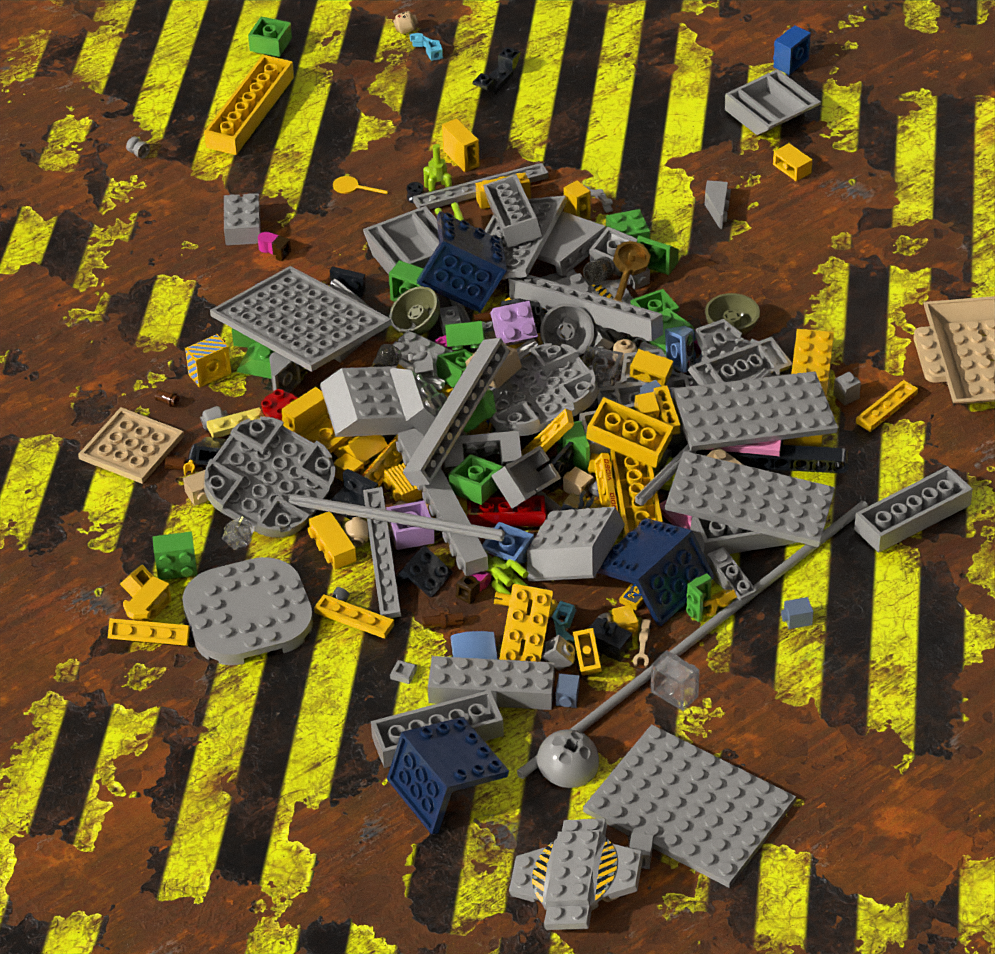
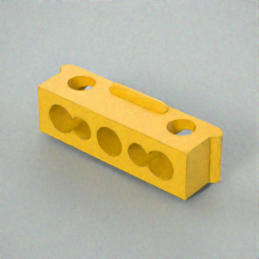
(666, 407)

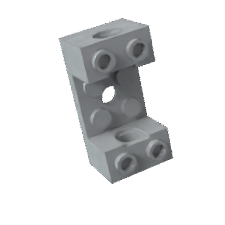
(505, 442)

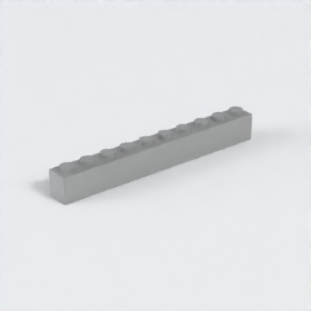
(602, 310)
(456, 412)
(445, 506)

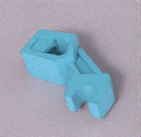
(433, 47)
(567, 610)

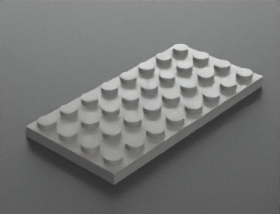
(522, 257)
(753, 411)
(750, 498)

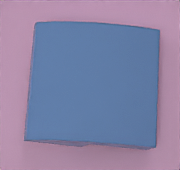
(474, 645)

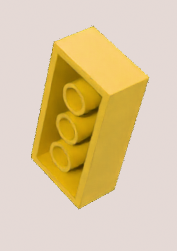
(629, 432)

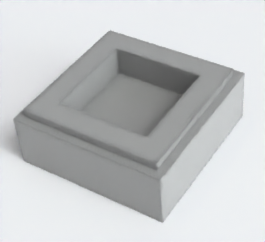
(403, 672)

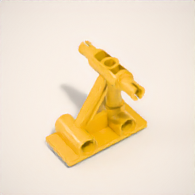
(525, 622)

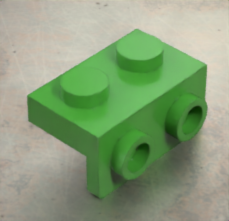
(697, 592)

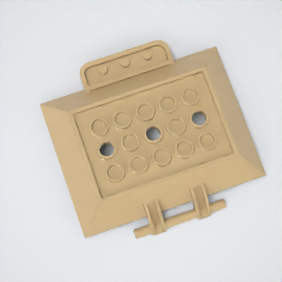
(956, 350)

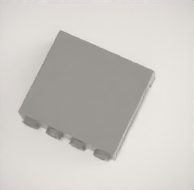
(570, 242)

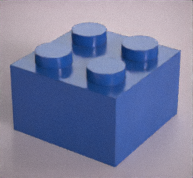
(791, 49)

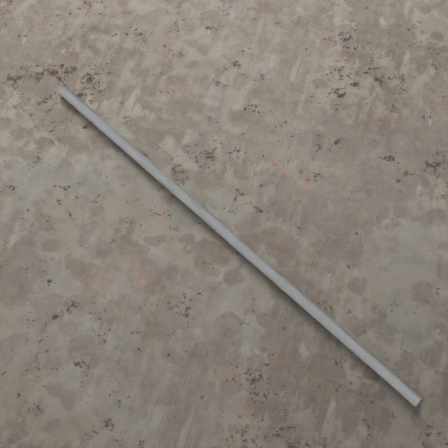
(705, 629)

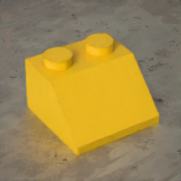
(362, 447)

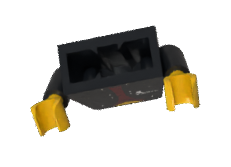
(202, 452)

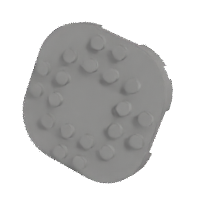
(542, 389)
(262, 469)
(247, 610)

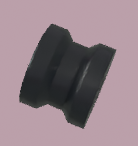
(414, 189)

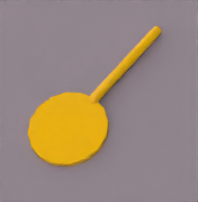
(348, 184)

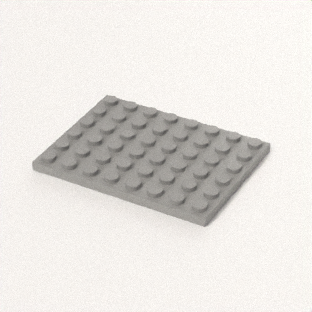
(301, 318)
(691, 804)

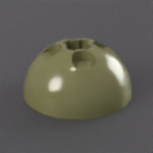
(735, 309)
(415, 311)

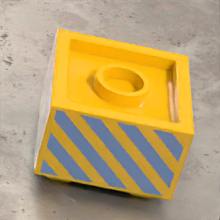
(208, 360)

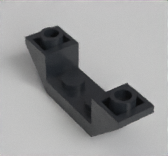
(498, 78)

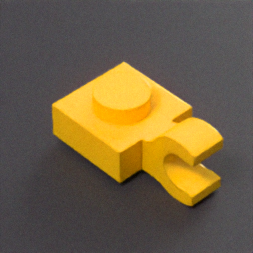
(720, 599)

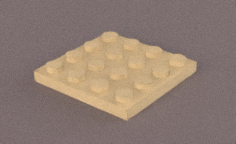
(131, 445)

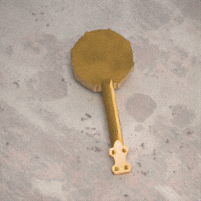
(630, 259)

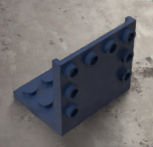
(465, 263)
(660, 563)
(436, 762)

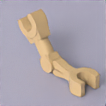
(643, 638)

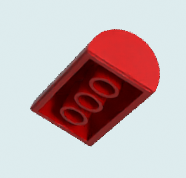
(497, 509)

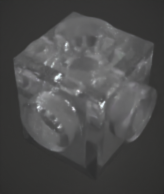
(234, 533)

